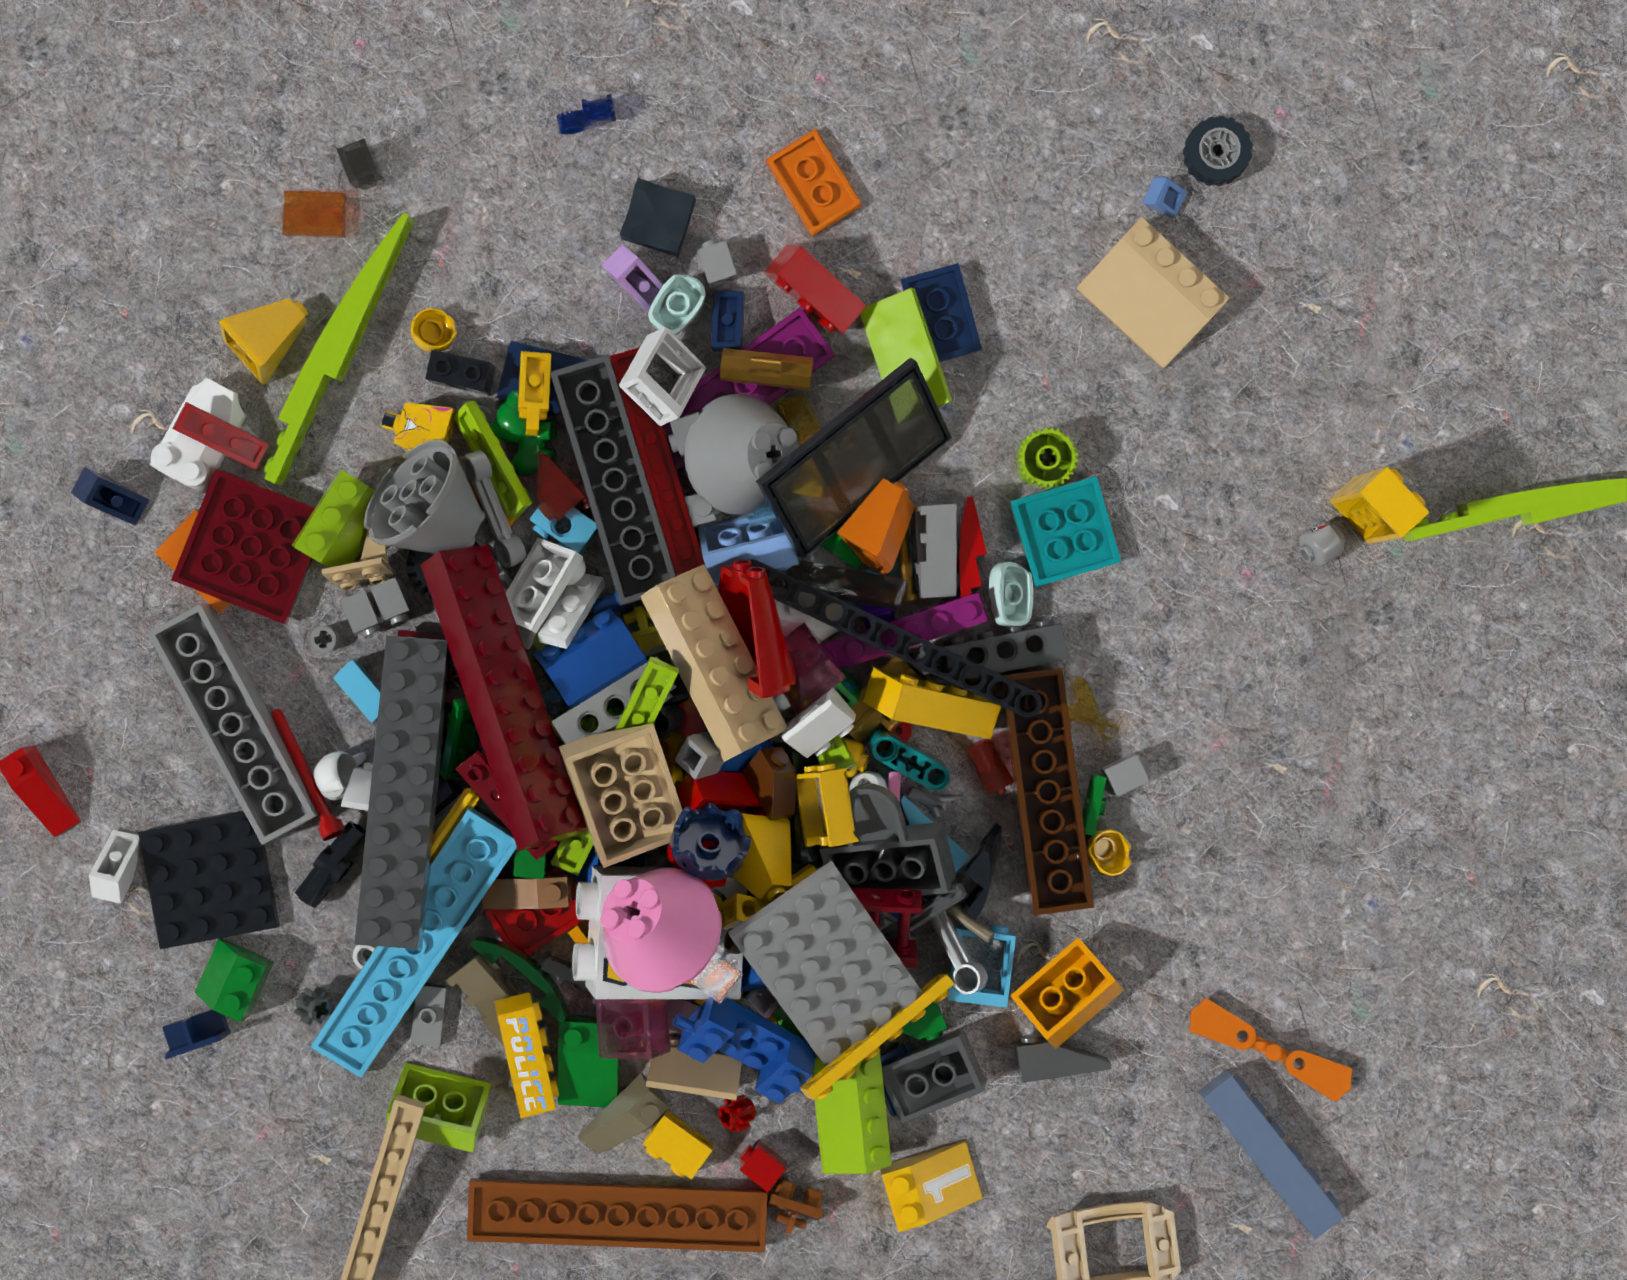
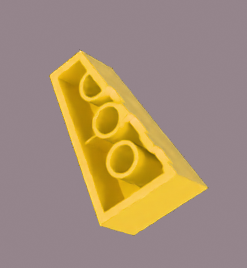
(931, 704)

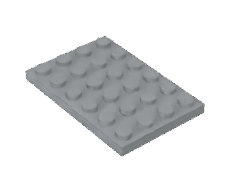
(826, 963)

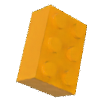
(1066, 993)

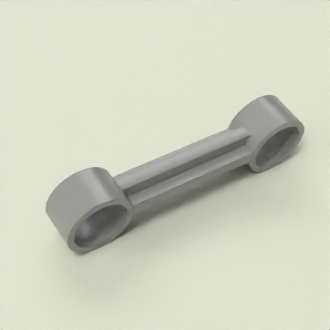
(507, 546)
(958, 954)

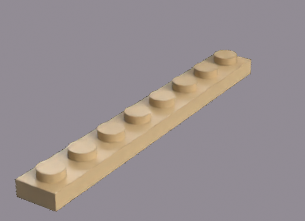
(384, 1189)

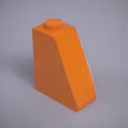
(879, 526)

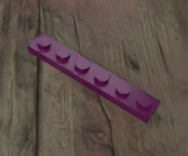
(926, 624)

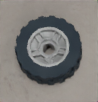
(1232, 142)

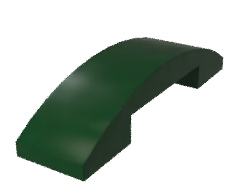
(494, 948)

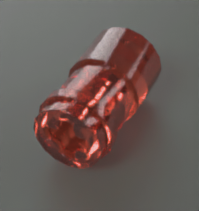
(990, 767)

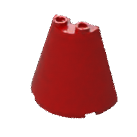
(755, 614)

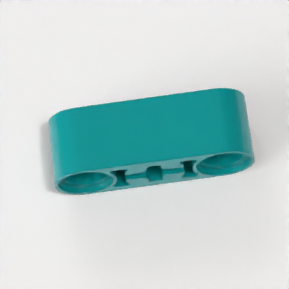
(925, 760)

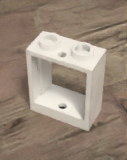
(647, 392)

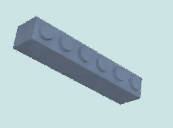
(1271, 1154)

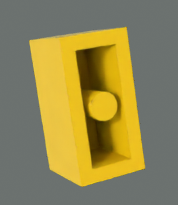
(678, 1145)

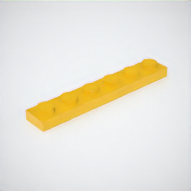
(844, 1064)

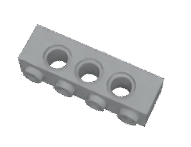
(568, 724)

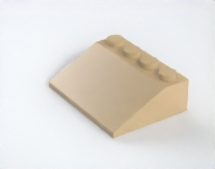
(1152, 293)
(623, 791)

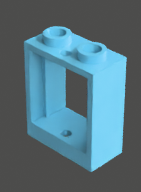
(988, 996)

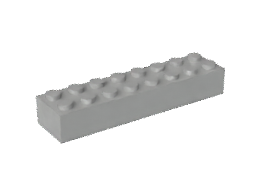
(234, 721)

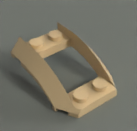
(1158, 1234)

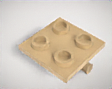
(372, 568)

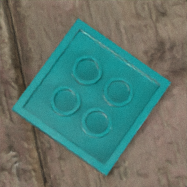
(1065, 531)

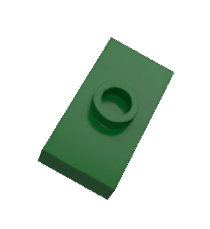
(1094, 803)

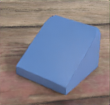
(1165, 196)

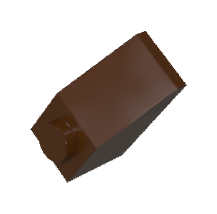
(773, 782)

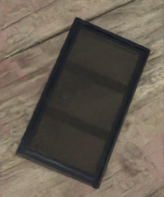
(843, 462)

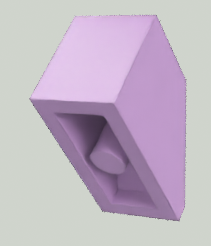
(633, 276)

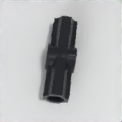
(332, 865)

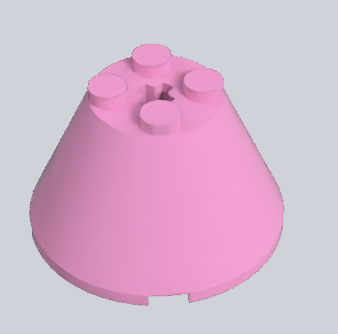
(660, 929)

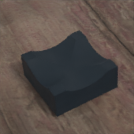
(658, 217)

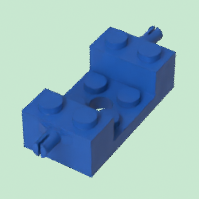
(777, 1054)

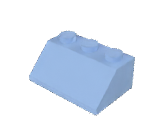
(736, 540)

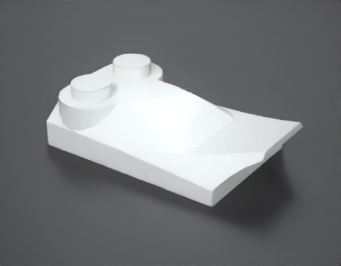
(187, 458)
(540, 585)

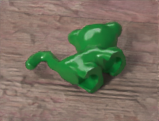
(513, 429)

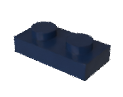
(727, 320)

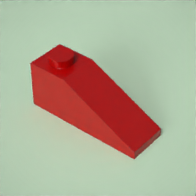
(39, 789)

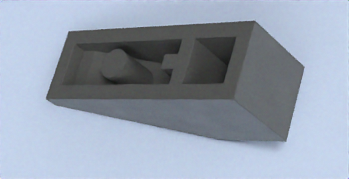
(1041, 1061)

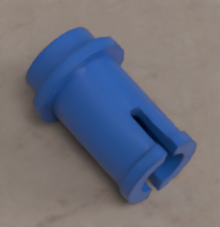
(609, 601)

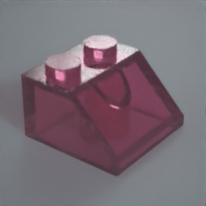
(813, 666)
(632, 1028)

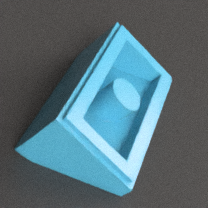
(360, 688)

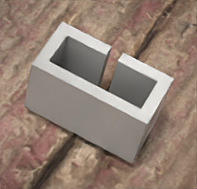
(378, 606)

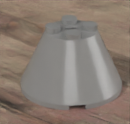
(732, 448)
(425, 503)

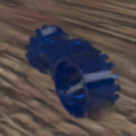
(592, 111)

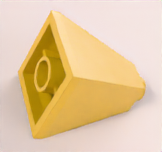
(264, 335)
(768, 860)

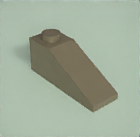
(625, 1116)

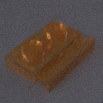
(314, 214)

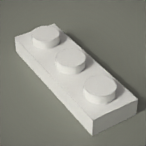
(571, 611)

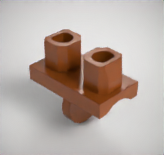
(783, 1200)

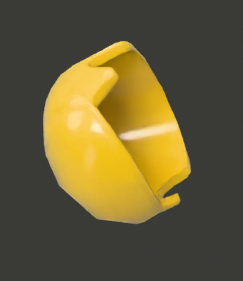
(433, 330)
(1108, 852)

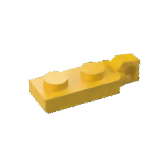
(534, 389)

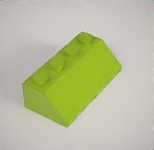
(854, 1121)

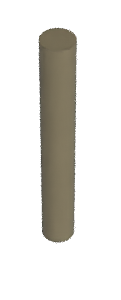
(967, 921)

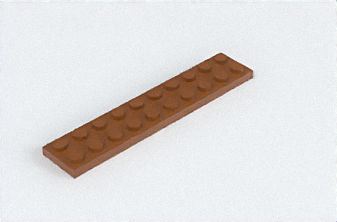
(617, 1215)

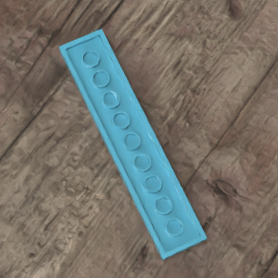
(396, 975)

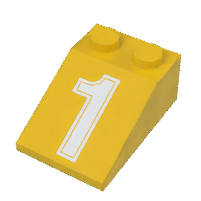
(931, 1185)

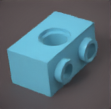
(577, 539)

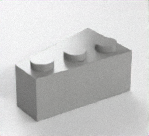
(935, 550)

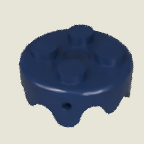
(717, 826)

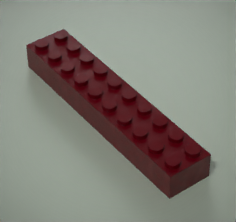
(503, 697)

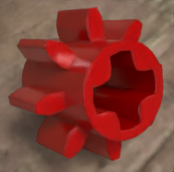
(737, 1113)

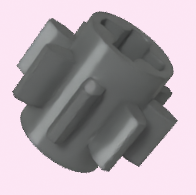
(313, 1005)

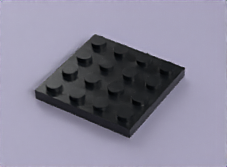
(208, 880)

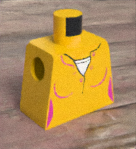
(420, 424)

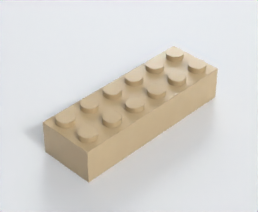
(712, 661)

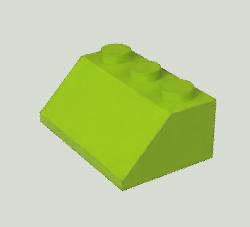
(336, 525)
(453, 1105)

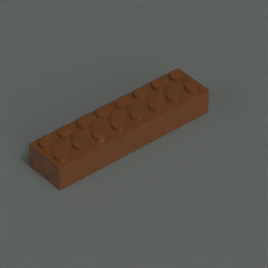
(1048, 796)

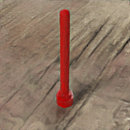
(329, 825)

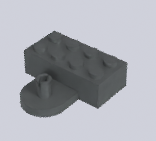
(889, 850)

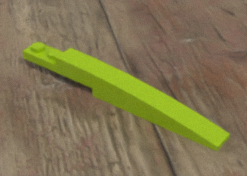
(335, 348)
(1532, 506)

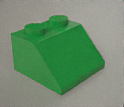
(233, 980)

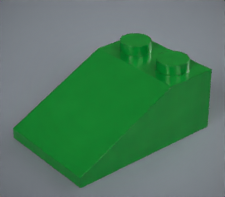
(582, 1074)

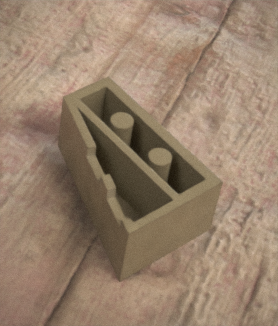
(483, 985)

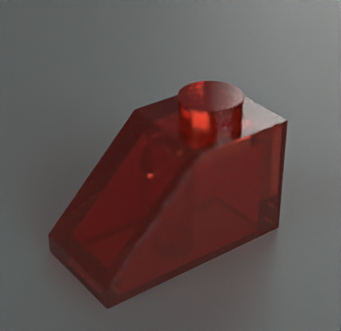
(555, 490)

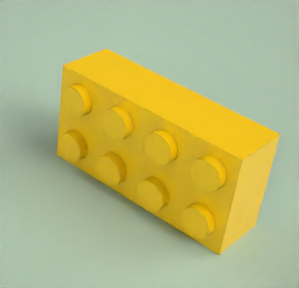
(1380, 505)

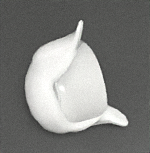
(334, 773)

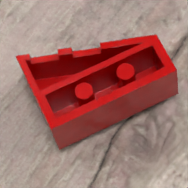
(815, 288)

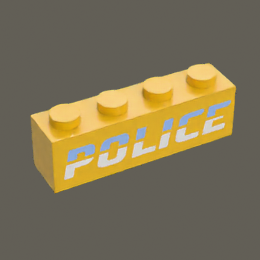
(525, 1054)

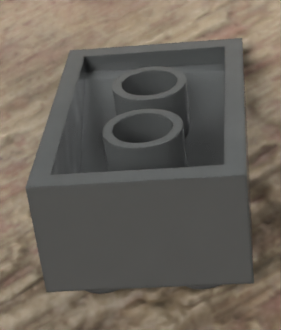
(933, 1076)

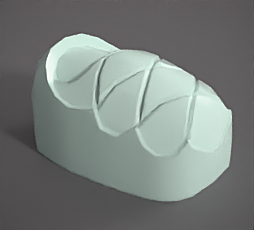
(677, 303)
(1010, 594)

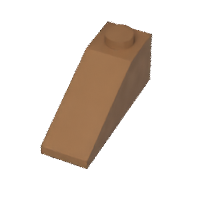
(529, 893)

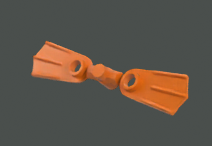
(1317, 1072)

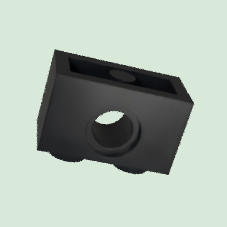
(460, 372)

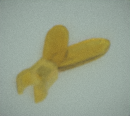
(1088, 711)

